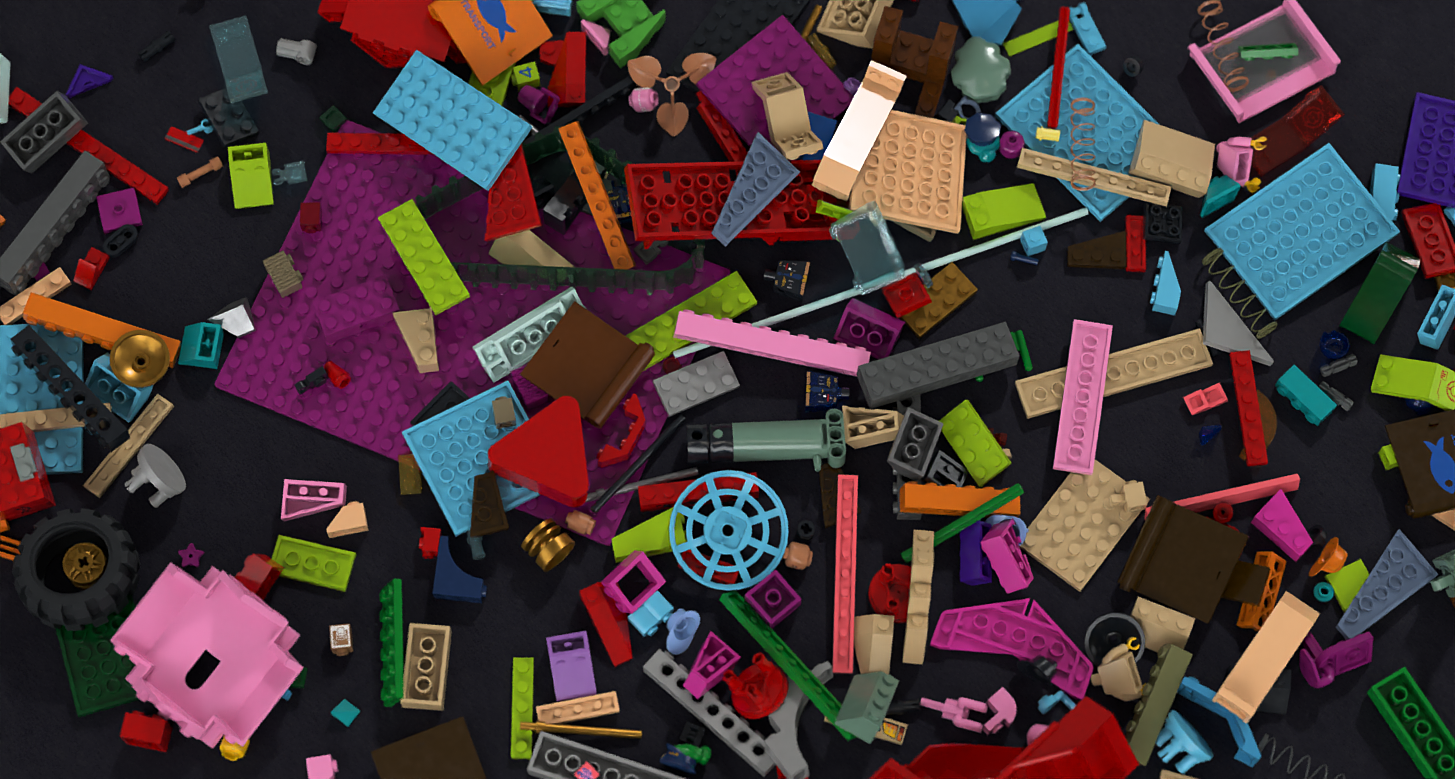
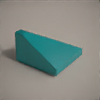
(345, 712)

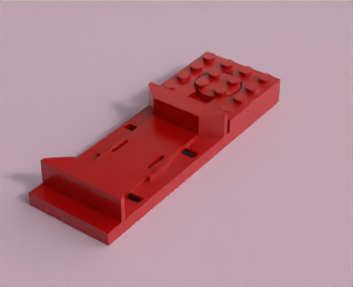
(700, 192)

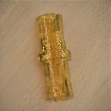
(821, 50)

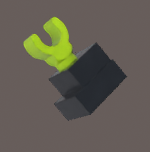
(948, 113)

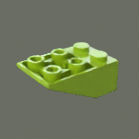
(251, 175)

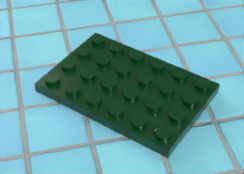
(94, 666)

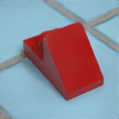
(90, 268)

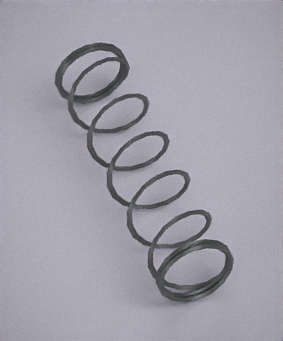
(1265, 740)

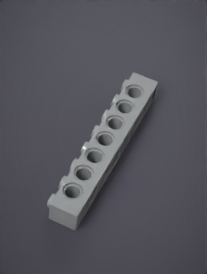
(654, 669)

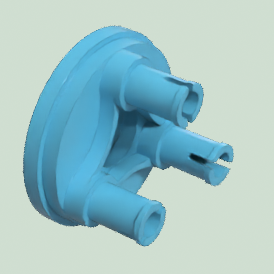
(1184, 739)

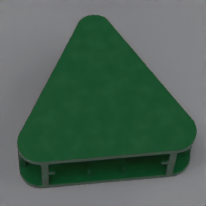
(1380, 292)

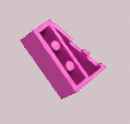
(1283, 526)
(710, 665)

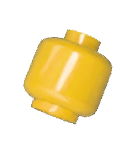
(233, 751)

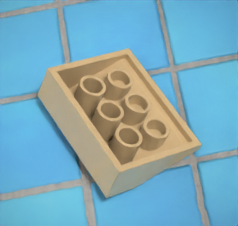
(853, 20)
(1173, 159)

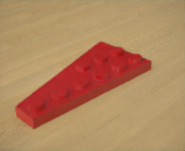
(512, 201)

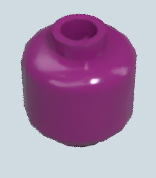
(1011, 144)

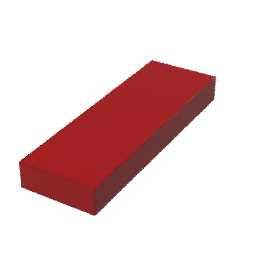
(1135, 244)
(696, 566)

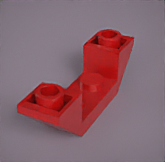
(611, 455)

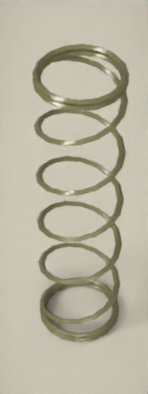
(1262, 332)

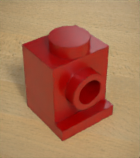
(430, 542)

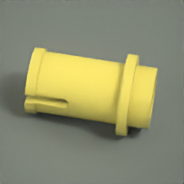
(1047, 134)

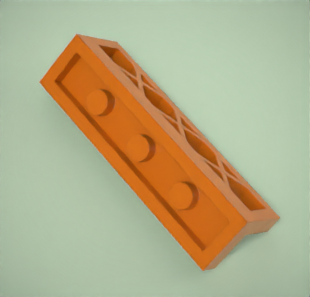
(1250, 614)

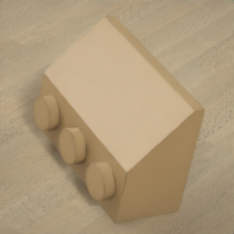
(1161, 624)

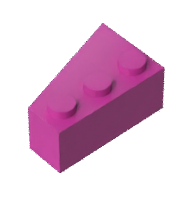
(1006, 557)

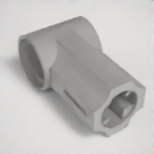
(301, 51)

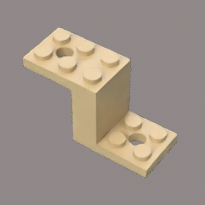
(787, 116)

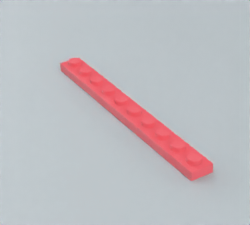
(845, 574)

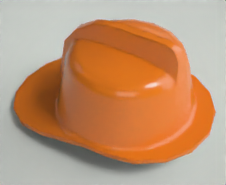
(1331, 558)

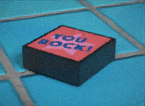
(586, 771)

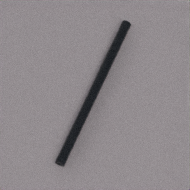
(637, 464)

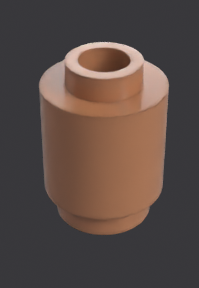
(580, 522)

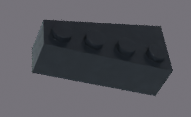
(567, 203)

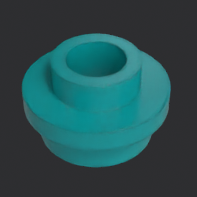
(1321, 597)

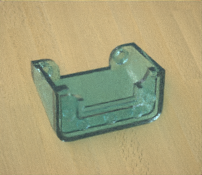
(869, 248)

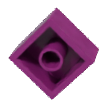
(773, 599)

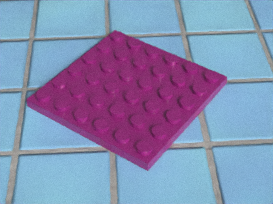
(768, 54)

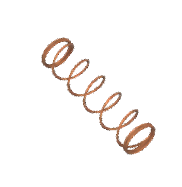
(1214, 12)
(1083, 176)

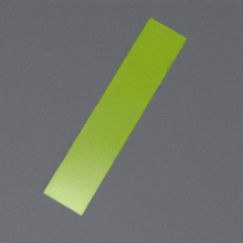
(1033, 38)

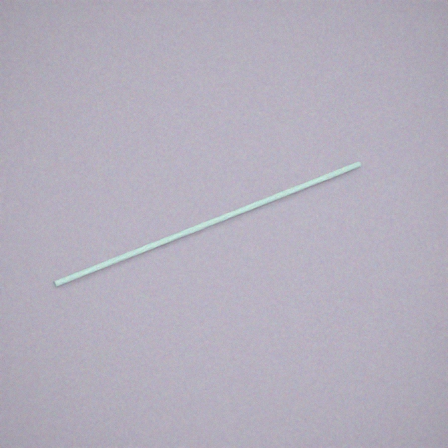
(928, 266)

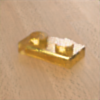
(409, 475)

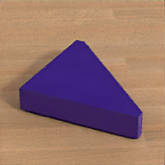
(87, 79)

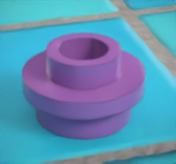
(852, 85)

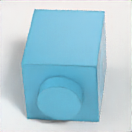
(1033, 241)

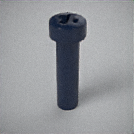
(1014, 256)

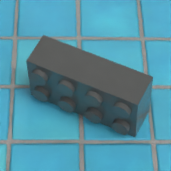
(44, 132)

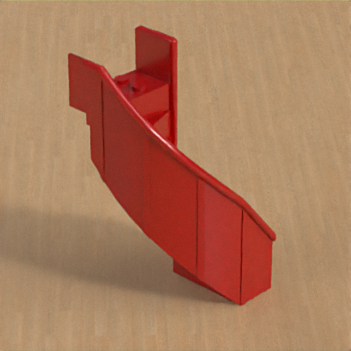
(1077, 747)

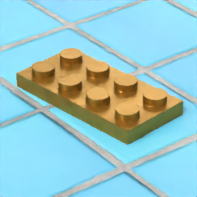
(947, 293)

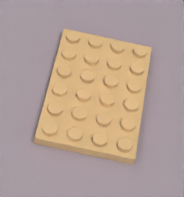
(1079, 526)

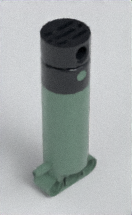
(769, 441)

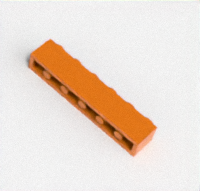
(951, 499)

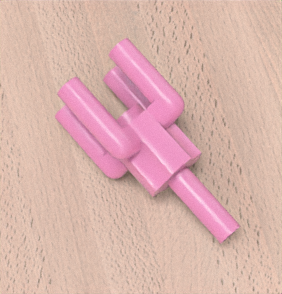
(958, 711)

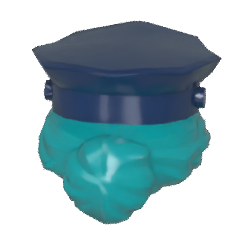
(983, 136)

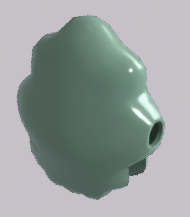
(980, 70)

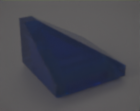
(1208, 433)

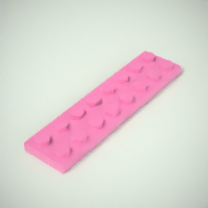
(1082, 397)

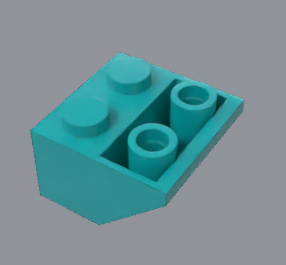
(201, 345)

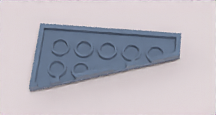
(756, 185)
(1392, 580)

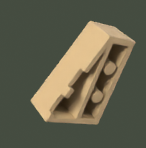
(419, 335)
(870, 427)

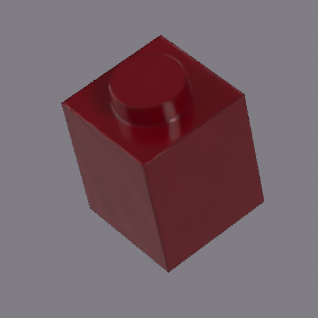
(311, 217)

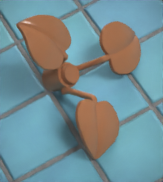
(646, 70)

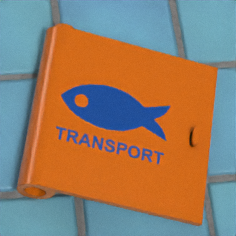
(490, 31)

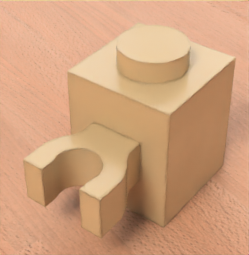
(1131, 496)

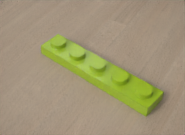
(522, 707)

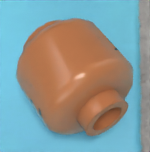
(797, 556)

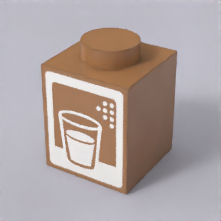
(341, 639)

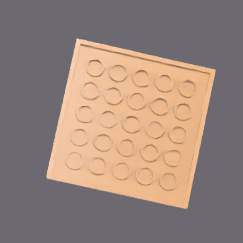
(915, 172)

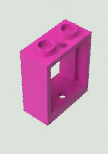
(646, 567)

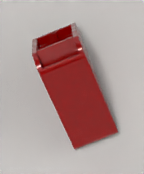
(546, 454)

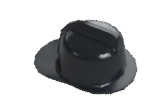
(1038, 669)

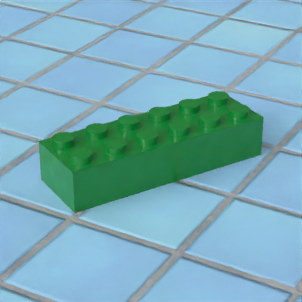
(1415, 724)

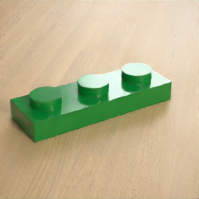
(1268, 51)

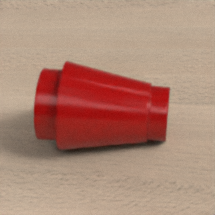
(338, 376)

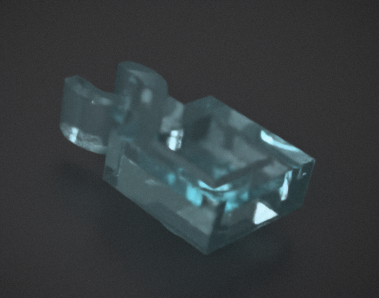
(293, 173)

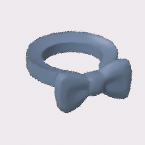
(964, 101)

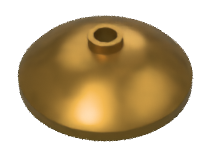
(139, 346)

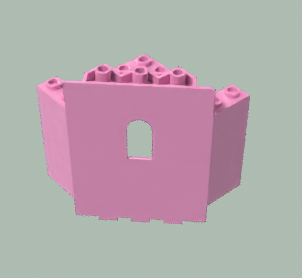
(217, 615)

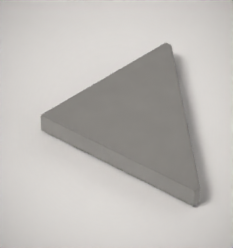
(1226, 330)

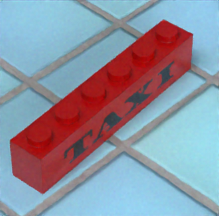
(666, 494)

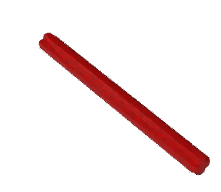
(1058, 68)

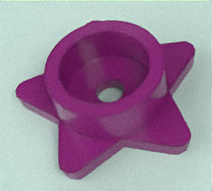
(190, 561)

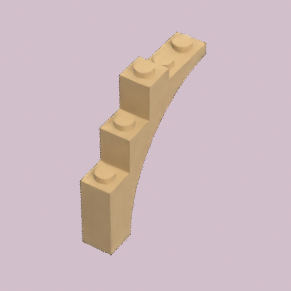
(919, 597)

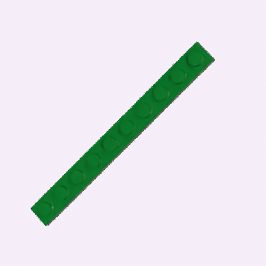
(784, 657)

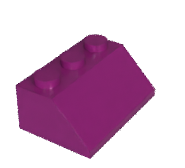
(869, 328)

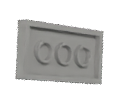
(696, 383)

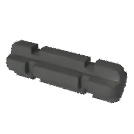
(1338, 365)
(1336, 396)

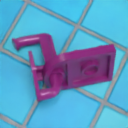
(1335, 659)

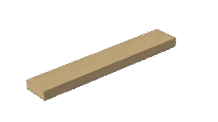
(120, 457)

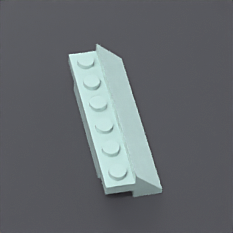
(522, 338)

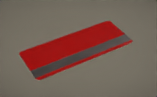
(183, 139)

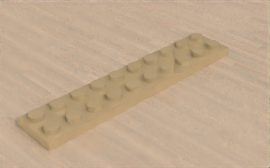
(1124, 372)

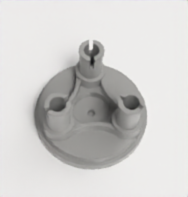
(158, 469)

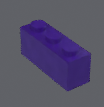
(974, 563)

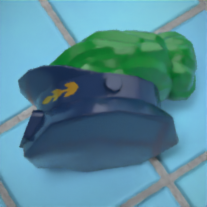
(684, 757)

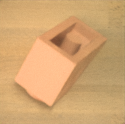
(349, 520)

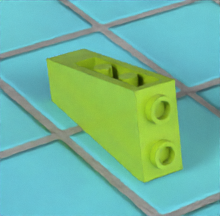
(649, 537)

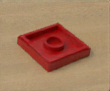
(906, 295)

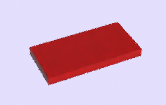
(1431, 239)

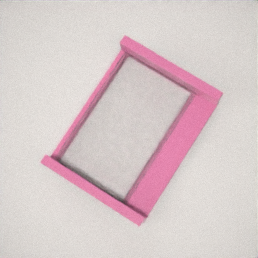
(1288, 77)

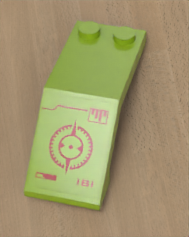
(1415, 381)

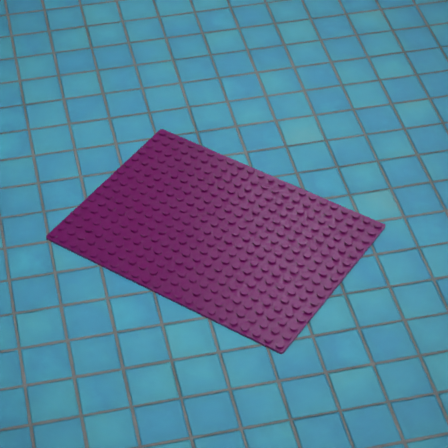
(384, 379)

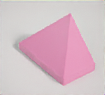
(597, 34)

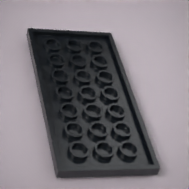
(731, 27)

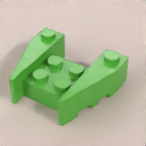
(629, 20)

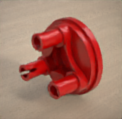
(890, 591)
(758, 688)

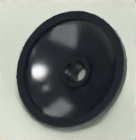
(1098, 635)

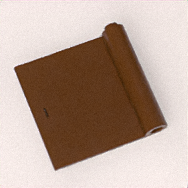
(588, 364)

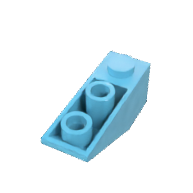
(1168, 289)

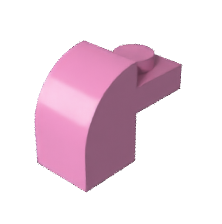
(1005, 711)

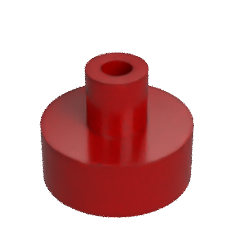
(1220, 516)

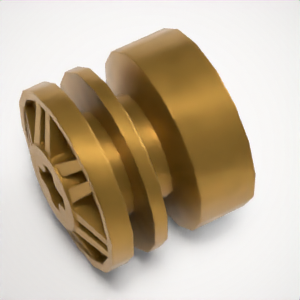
(548, 544)
(84, 576)

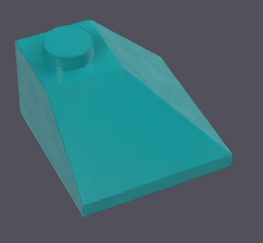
(1219, 193)

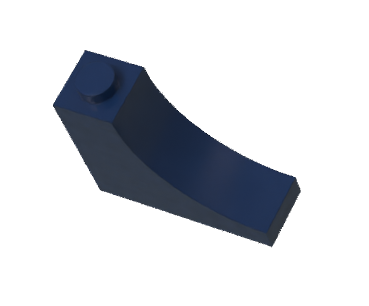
(452, 582)

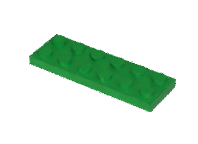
(392, 640)

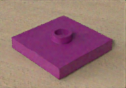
(119, 209)

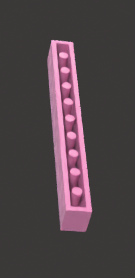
(770, 344)

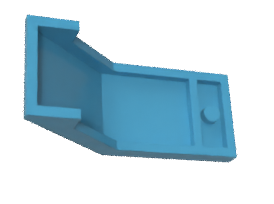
(1247, 748)

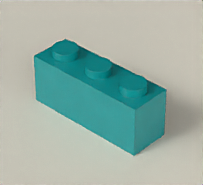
(1305, 395)

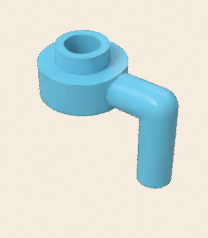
(1048, 702)

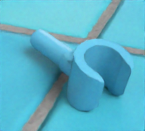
(201, 127)

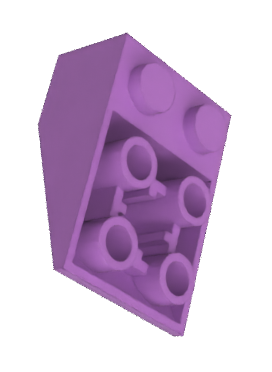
(571, 666)

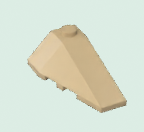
(526, 249)
(873, 642)

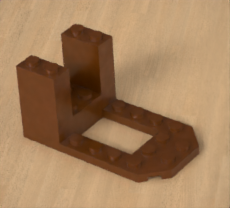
(916, 56)

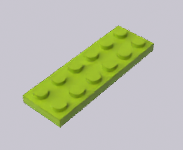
(423, 257)

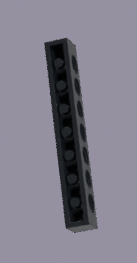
(29, 339)

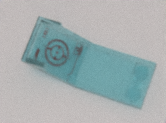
(238, 59)

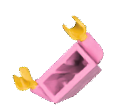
(1236, 158)

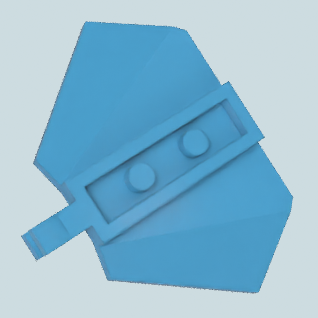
(988, 18)

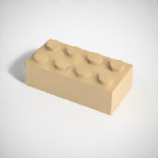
(426, 666)

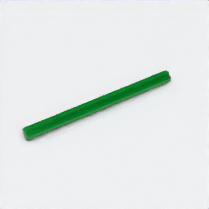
(971, 517)

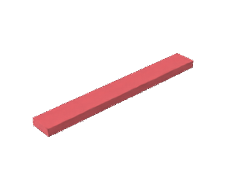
(1239, 494)

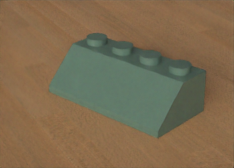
(866, 704)

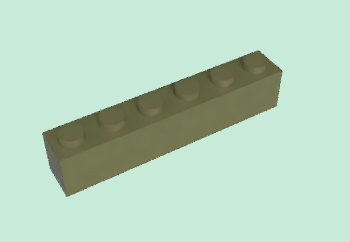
(1156, 700)

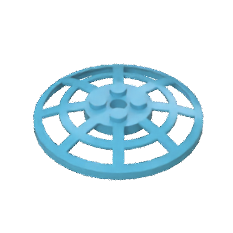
(741, 530)

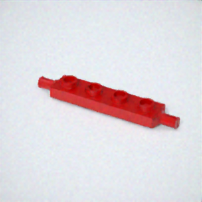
(721, 130)

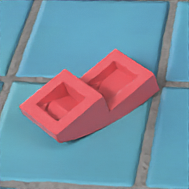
(1205, 399)

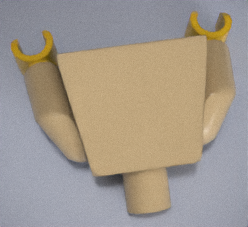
(1119, 673)

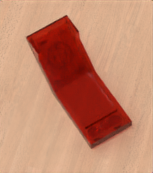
(1296, 130)

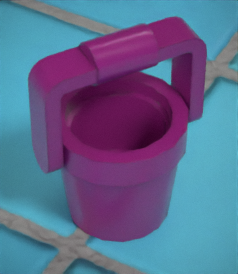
(536, 101)

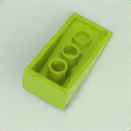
(1002, 209)

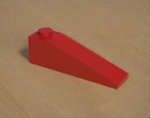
(570, 72)
(609, 622)

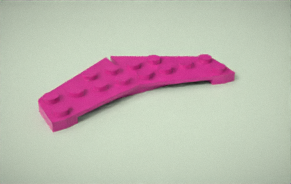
(1006, 630)

